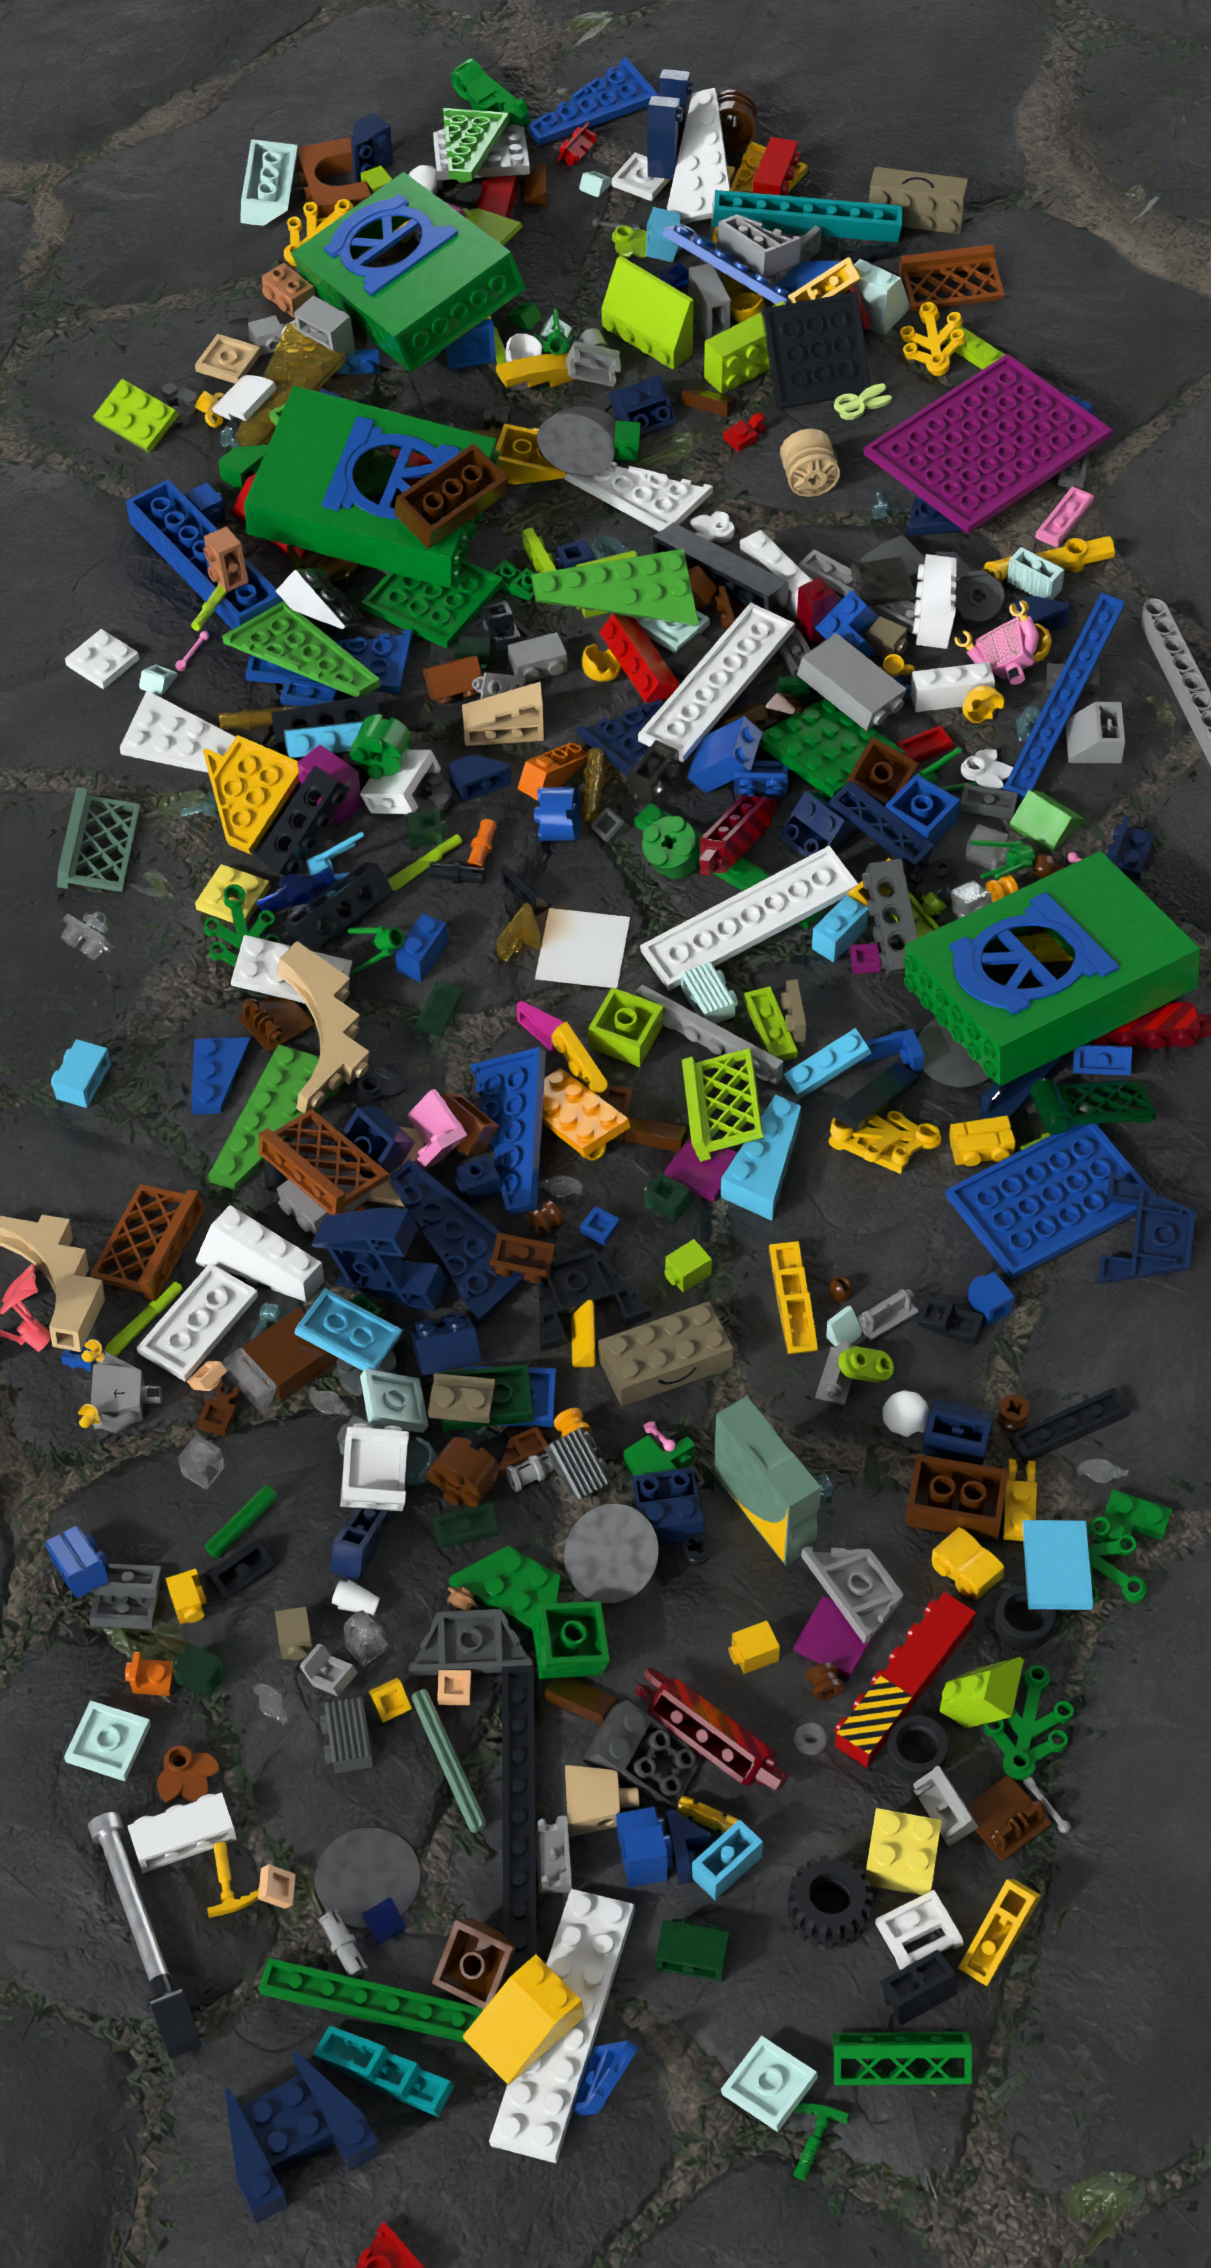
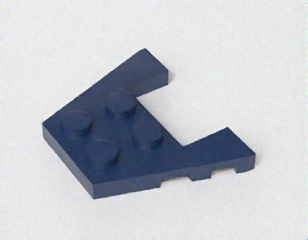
(1160, 1235)

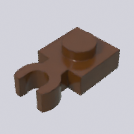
(219, 1413)

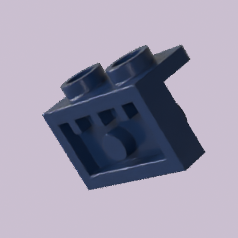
(1130, 849)

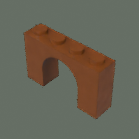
(323, 160)

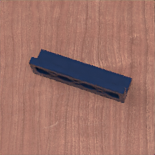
(882, 825)
(1012, 1096)

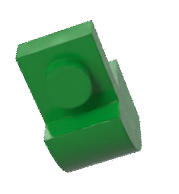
(647, 1457)

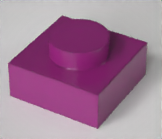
(865, 958)

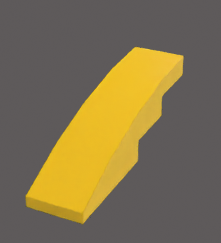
(535, 370)
(793, 1298)

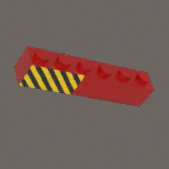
(904, 1679)

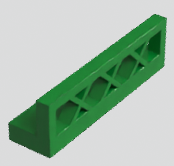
(902, 2045)

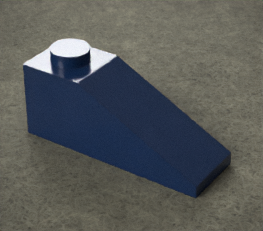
(357, 1542)

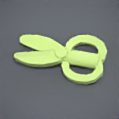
(864, 401)

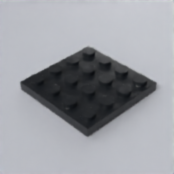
(816, 349)

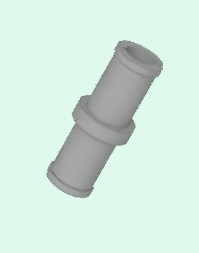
(343, 1944)

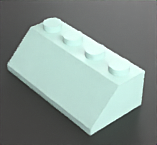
(267, 181)

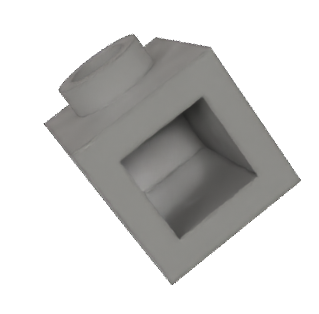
(266, 333)

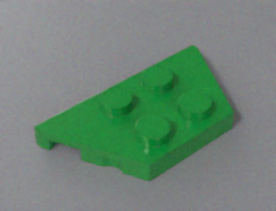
(510, 1583)

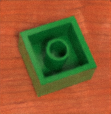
(570, 1639)

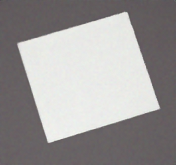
(582, 948)

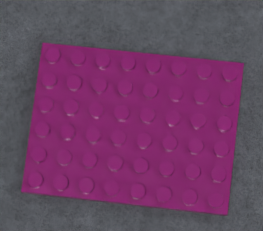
(987, 443)

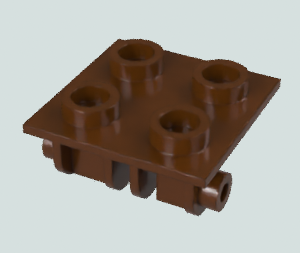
(274, 1021)
(1007, 1817)

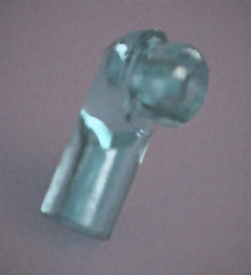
(1029, 715)

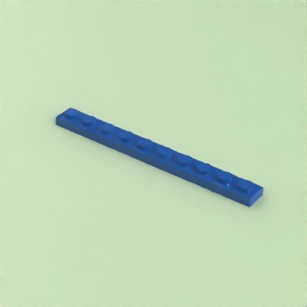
(1064, 696)

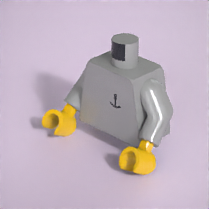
(116, 1392)

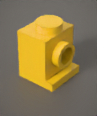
(187, 1596)

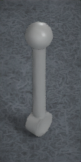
(1063, 1826)

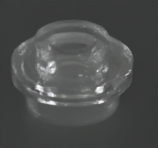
(810, 1730)

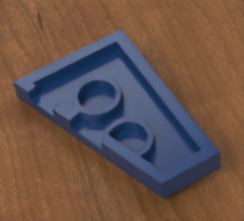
(214, 1071)

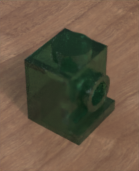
(475, 647)
(426, 828)
(667, 1197)

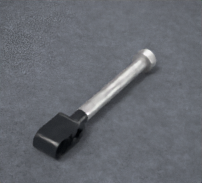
(169, 2003)

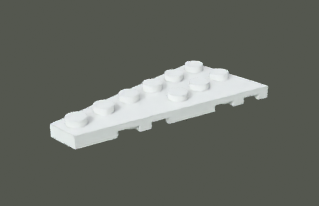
(701, 160)
(644, 494)
(172, 735)

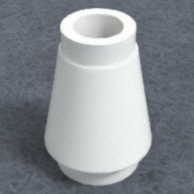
(354, 1598)

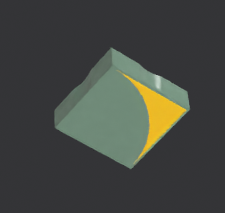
(766, 1480)

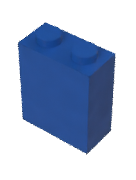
(724, 753)

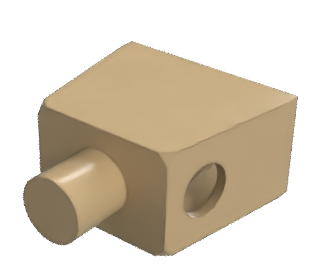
(595, 1799)

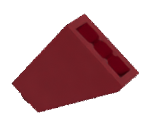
(813, 605)

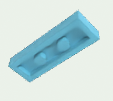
(827, 1063)

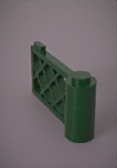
(1059, 1110)

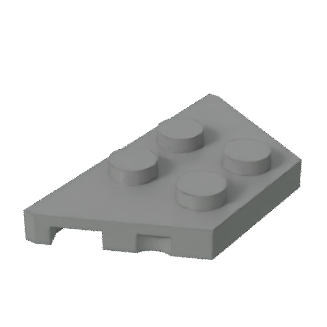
(856, 1586)

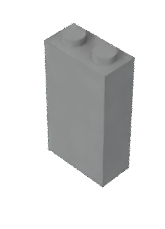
(851, 682)

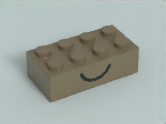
(926, 199)
(665, 1353)

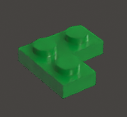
(1133, 1514)

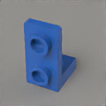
(898, 1042)

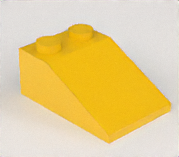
(521, 457)
(524, 2020)

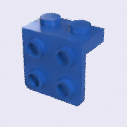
(765, 778)

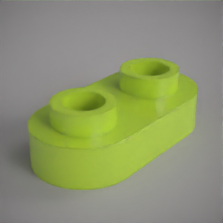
(871, 1365)

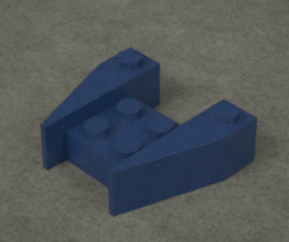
(667, 122)
(369, 1254)
(289, 2127)

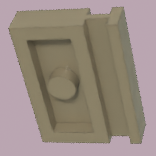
(795, 1015)
(461, 1398)

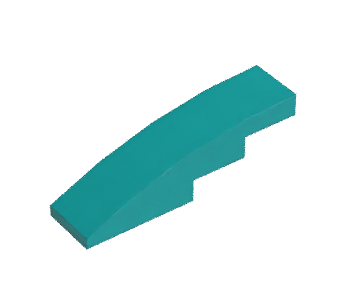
(383, 2071)

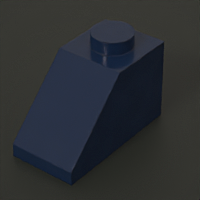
(1045, 612)
(478, 776)

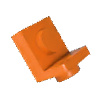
(149, 1676)

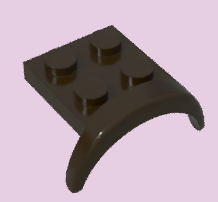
(338, 570)

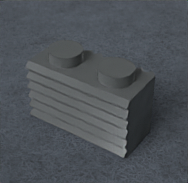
(577, 1463)
(348, 1735)

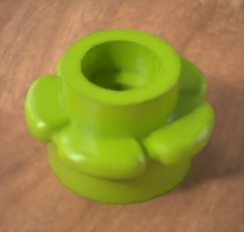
(933, 904)

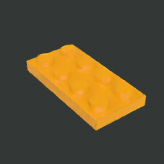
(579, 1114)

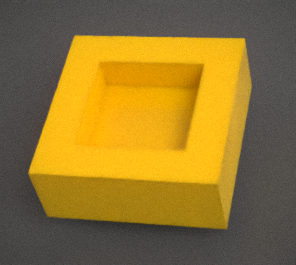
(390, 1700)

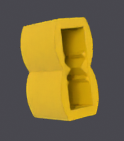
(967, 1564)

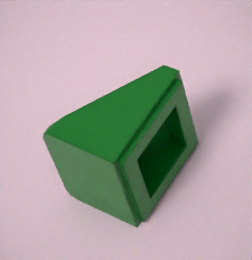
(524, 316)

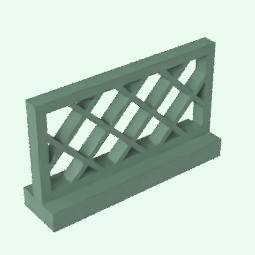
(77, 832)

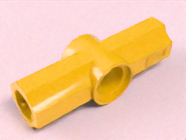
(1080, 552)

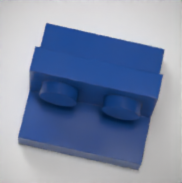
(473, 347)

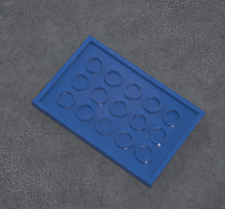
(1045, 1198)

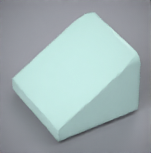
(594, 183)
(549, 328)
(156, 679)
(843, 1327)

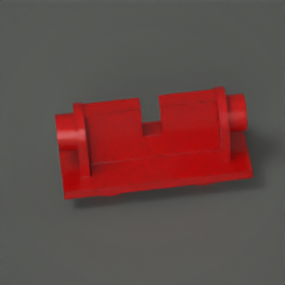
(571, 149)

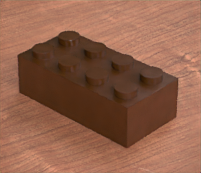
(450, 496)

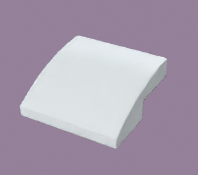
(245, 397)

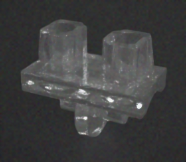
(95, 942)

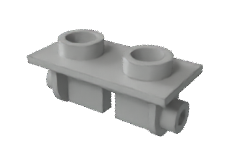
(494, 684)
(887, 1314)
(834, 1384)

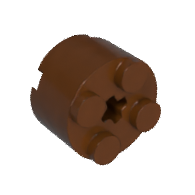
(463, 1473)

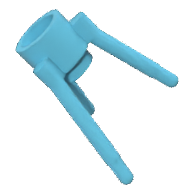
(323, 861)

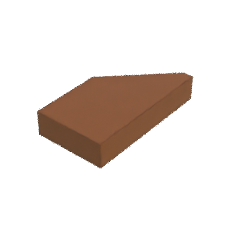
(521, 1447)

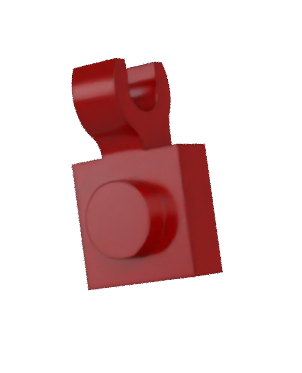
(742, 434)

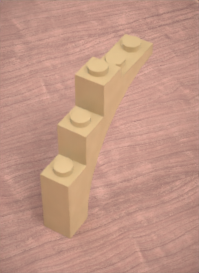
(324, 993)
(65, 1267)

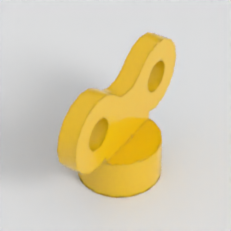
(206, 403)
(894, 666)

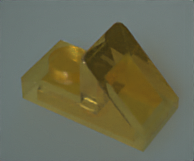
(520, 930)

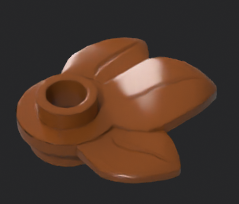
(186, 1779)

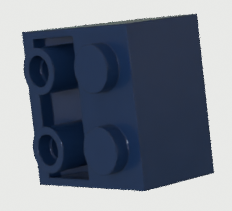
(371, 145)
(644, 403)
(816, 826)
(445, 1343)
(957, 1432)
(669, 1503)

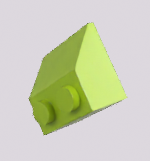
(982, 1693)

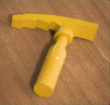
(229, 1903)

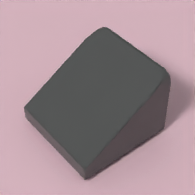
(609, 825)

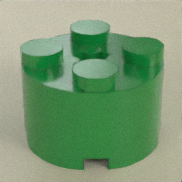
(381, 746)
(670, 833)

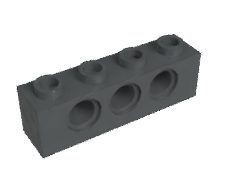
(890, 875)

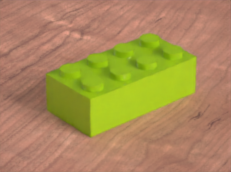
(736, 354)

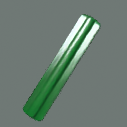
(240, 1521)

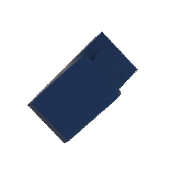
(685, 1839)

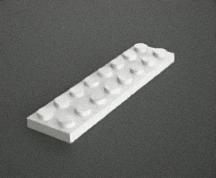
(717, 680)
(749, 916)
(586, 1959)

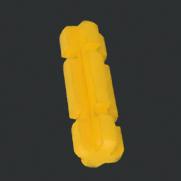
(705, 1814)

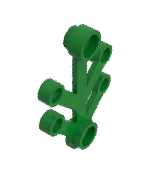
(240, 926)
(1097, 1551)
(1028, 1728)

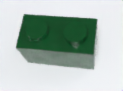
(692, 1950)

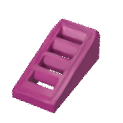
(538, 1023)

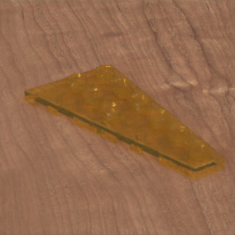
(295, 362)

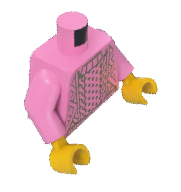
(1008, 647)

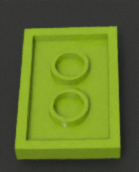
(135, 415)

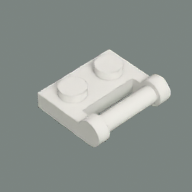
(915, 1921)

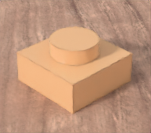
(207, 1376)
(454, 1687)
(276, 1886)

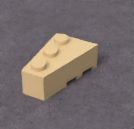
(505, 717)

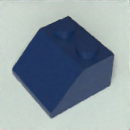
(378, 1138)

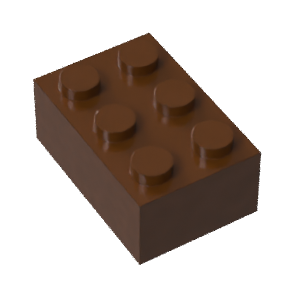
(956, 1495)

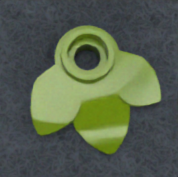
(629, 241)

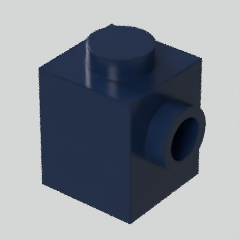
(477, 1180)

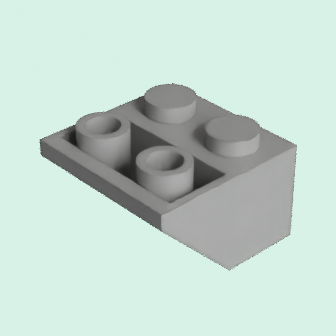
(325, 325)
(1096, 734)

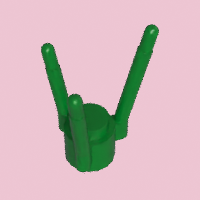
(556, 340)
(929, 775)
(1017, 858)
(385, 940)

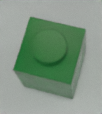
(626, 440)

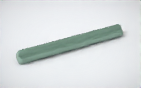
(449, 1761)

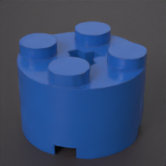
(558, 813)

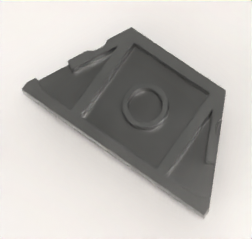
(471, 1642)

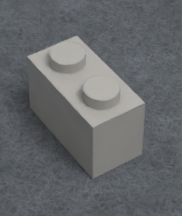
(538, 657)

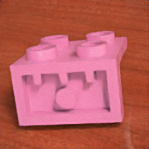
(436, 1127)

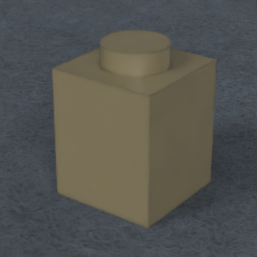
(887, 637)
(293, 1633)

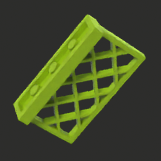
(698, 1102)

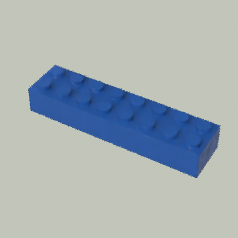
(177, 534)

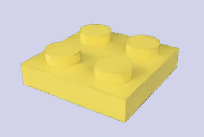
(212, 896)

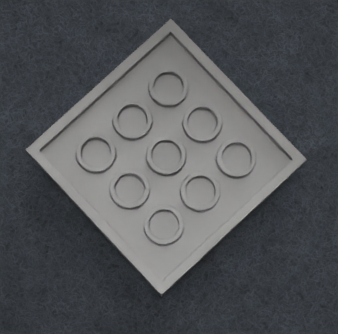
(505, 159)

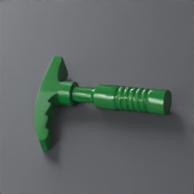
(813, 2143)

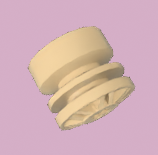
(809, 462)

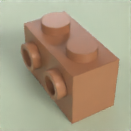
(286, 288)
(225, 559)

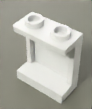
(394, 792)
(374, 1468)

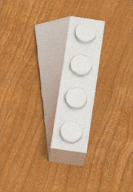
(766, 554)
(936, 601)
(260, 1256)

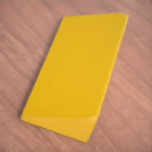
(583, 1336)

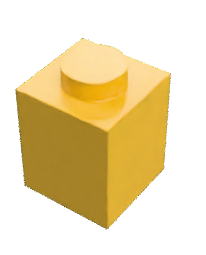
(754, 1647)

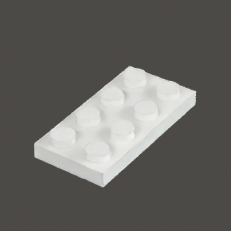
(259, 963)
(197, 1322)

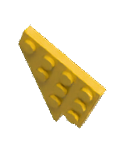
(249, 789)

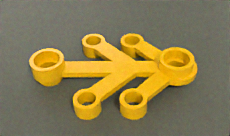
(341, 208)
(938, 361)
(922, 1136)

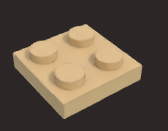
(227, 358)

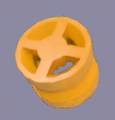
(1001, 887)
(570, 1420)

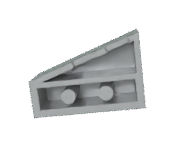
(756, 247)

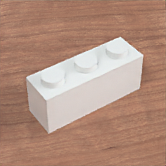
(947, 686)
(181, 1832)

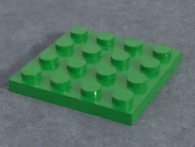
(431, 609)
(820, 745)

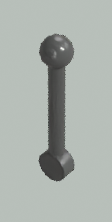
(596, 223)

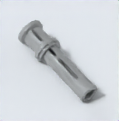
(533, 1469)

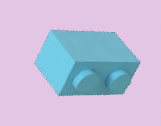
(656, 244)
(840, 928)
(81, 1073)
(727, 1859)

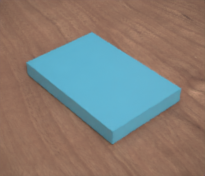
(348, 1331)
(1057, 1565)

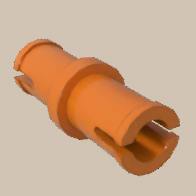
(482, 843)

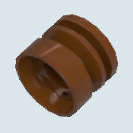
(737, 119)

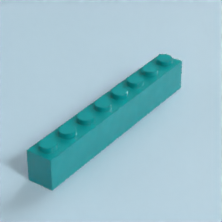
(801, 214)

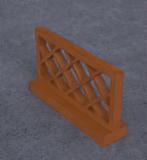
(948, 263)
(305, 1172)
(168, 1244)

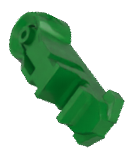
(486, 94)

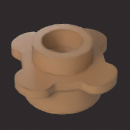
(461, 1598)

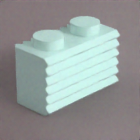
(1035, 574)
(708, 993)

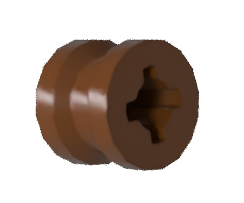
(546, 1218)
(1010, 1420)
(825, 1681)

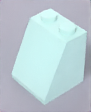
(881, 296)

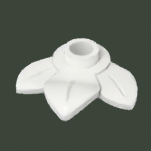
(715, 527)
(985, 769)

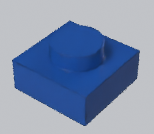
(599, 1226)

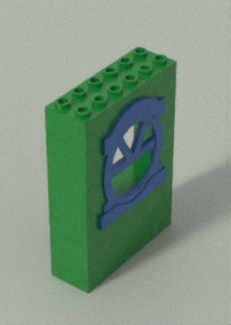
(428, 297)
(309, 494)
(1123, 967)

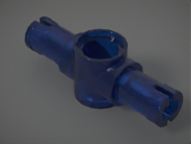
(296, 890)

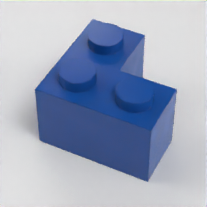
(849, 620)
(644, 1847)

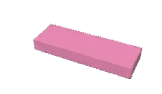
(1064, 517)

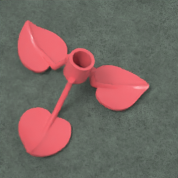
(30, 1329)

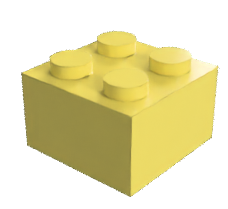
(902, 1852)

